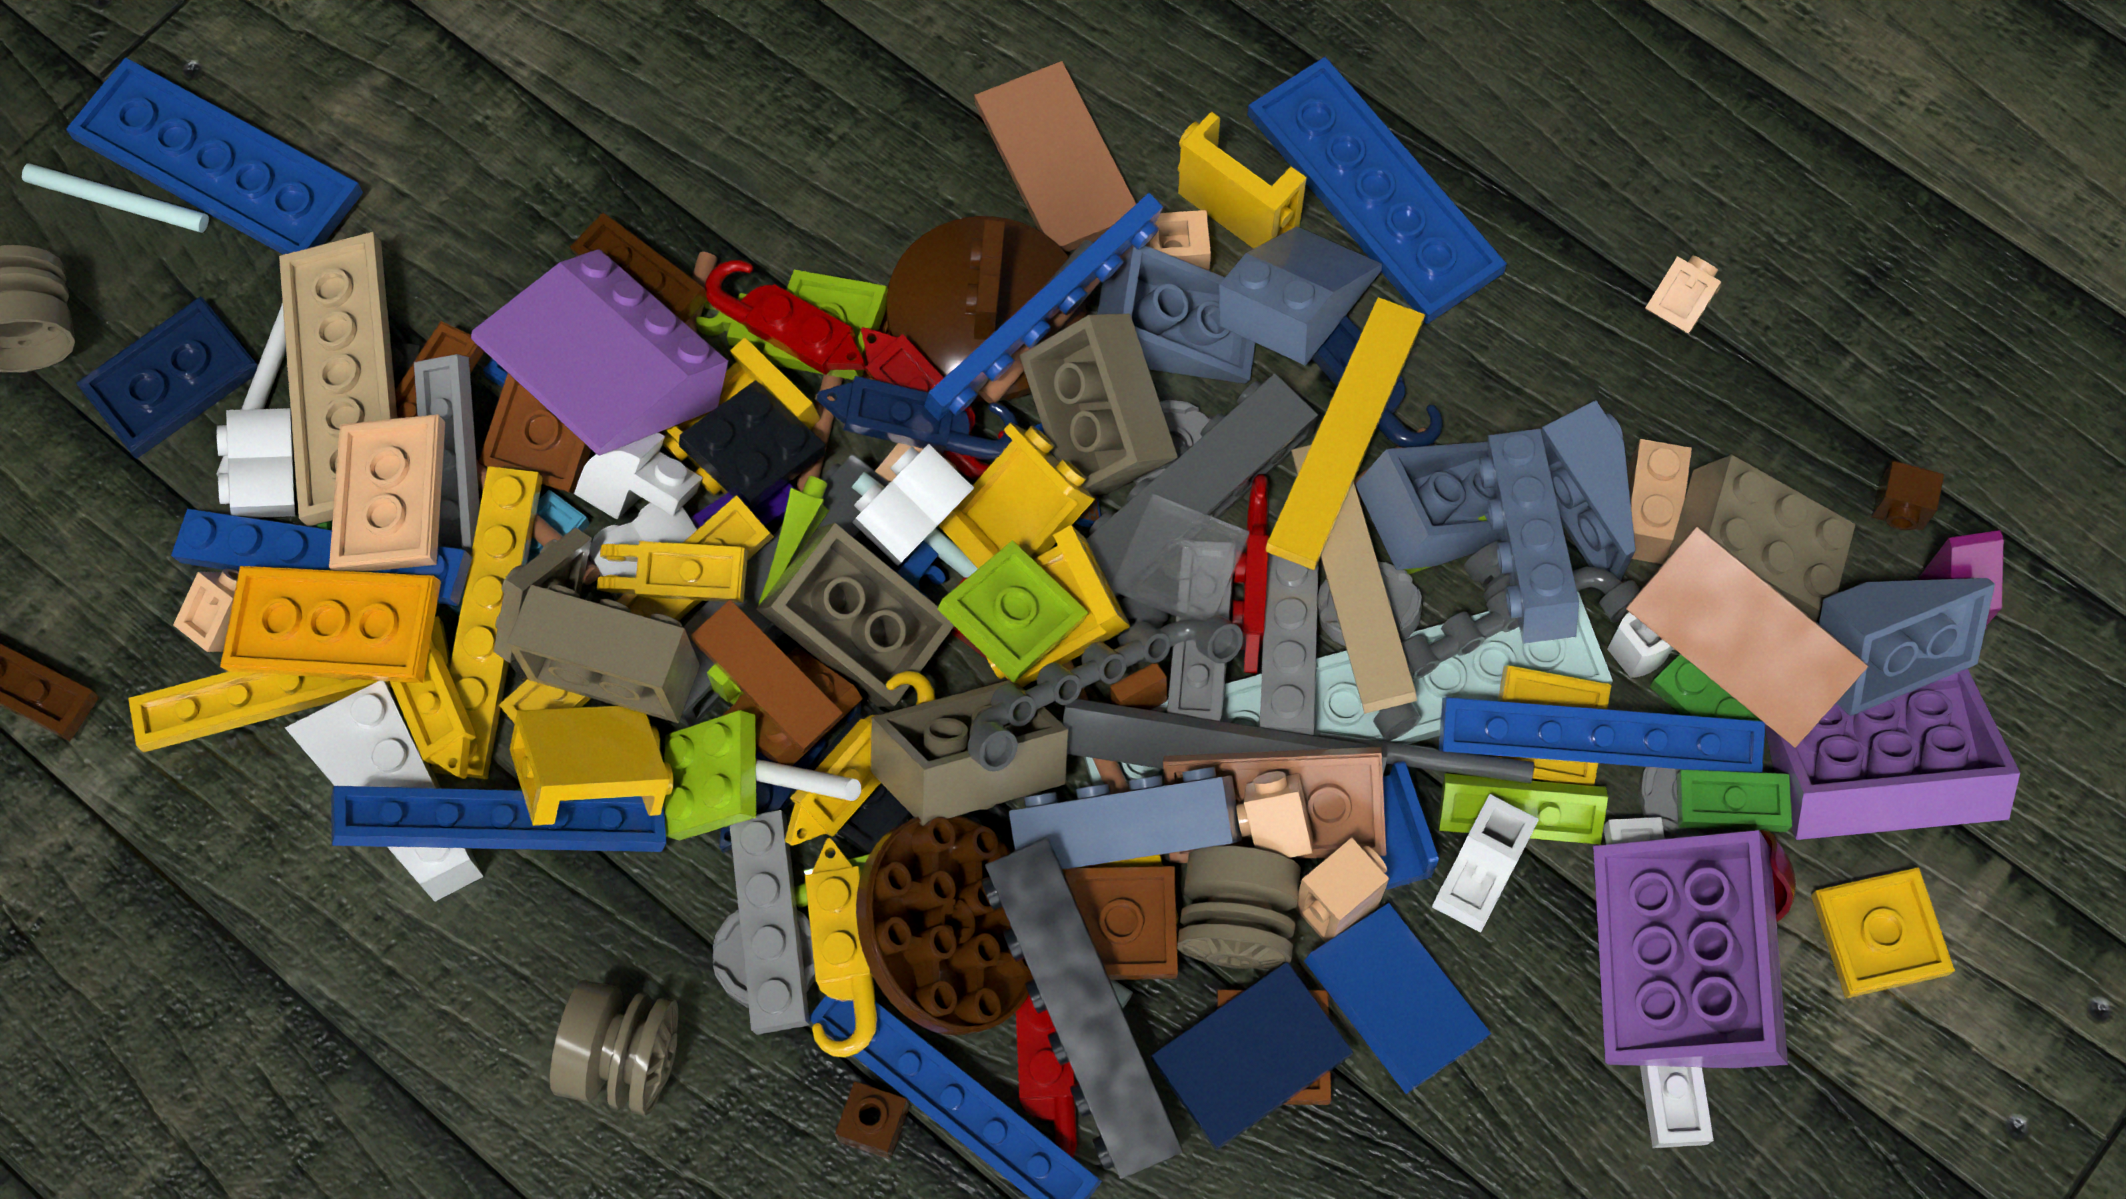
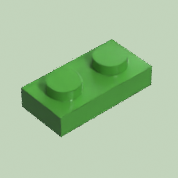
(1695, 694)
(1734, 800)

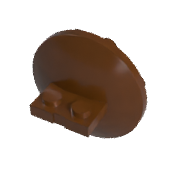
(965, 284)
(933, 930)

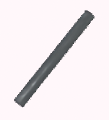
(1450, 761)

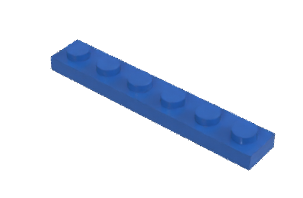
(1030, 323)
(238, 541)
(1601, 736)
(488, 821)
(961, 1105)

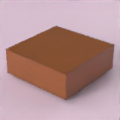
(1142, 689)

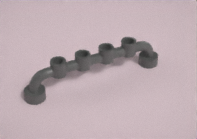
(1466, 635)
(996, 747)

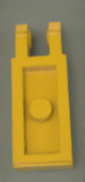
(678, 571)

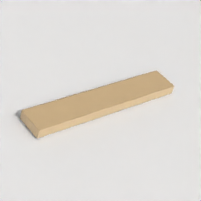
(1363, 608)

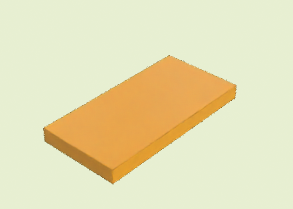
(331, 624)

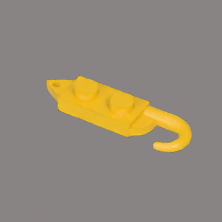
(437, 716)
(852, 759)
(836, 947)

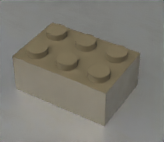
(1099, 401)
(1770, 529)
(855, 614)
(604, 651)
(927, 763)

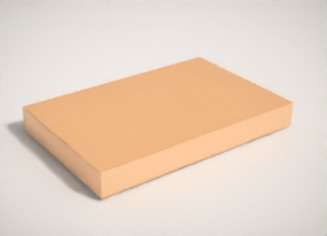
(387, 494)

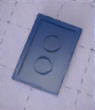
(1397, 997)

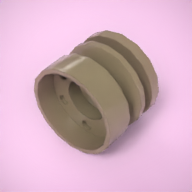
(33, 309)
(1239, 907)
(604, 1044)

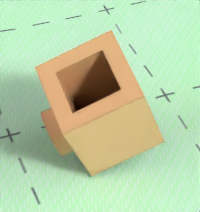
(1276, 815)

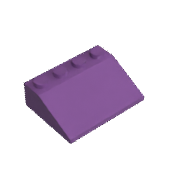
(603, 353)
(1900, 765)
(1690, 952)

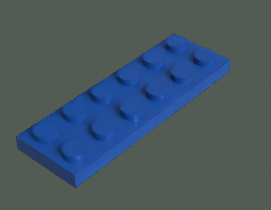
(214, 160)
(1376, 189)

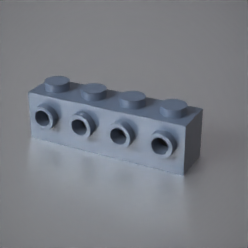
(1531, 536)
(1132, 823)

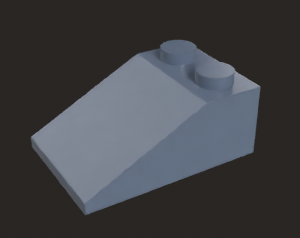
(1293, 292)
(1176, 316)
(1592, 485)
(1415, 498)
(1907, 633)

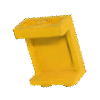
(1233, 192)
(749, 366)
(1019, 499)
(1079, 573)
(587, 756)

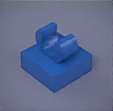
(918, 565)

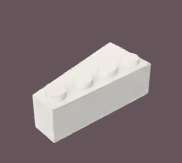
(370, 745)

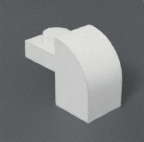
(636, 471)
(1485, 863)

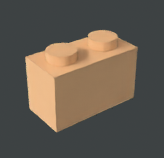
(1657, 495)
(1342, 889)

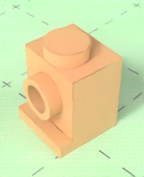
(1184, 237)

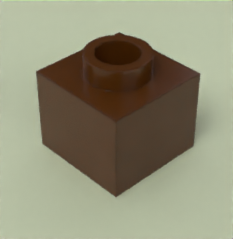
(1907, 496)
(878, 1138)

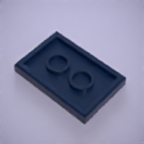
(168, 377)
(1251, 1056)

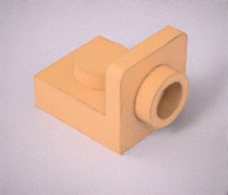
(1685, 293)
(208, 609)

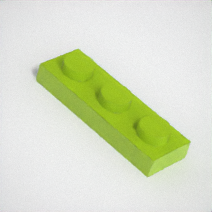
(1563, 809)

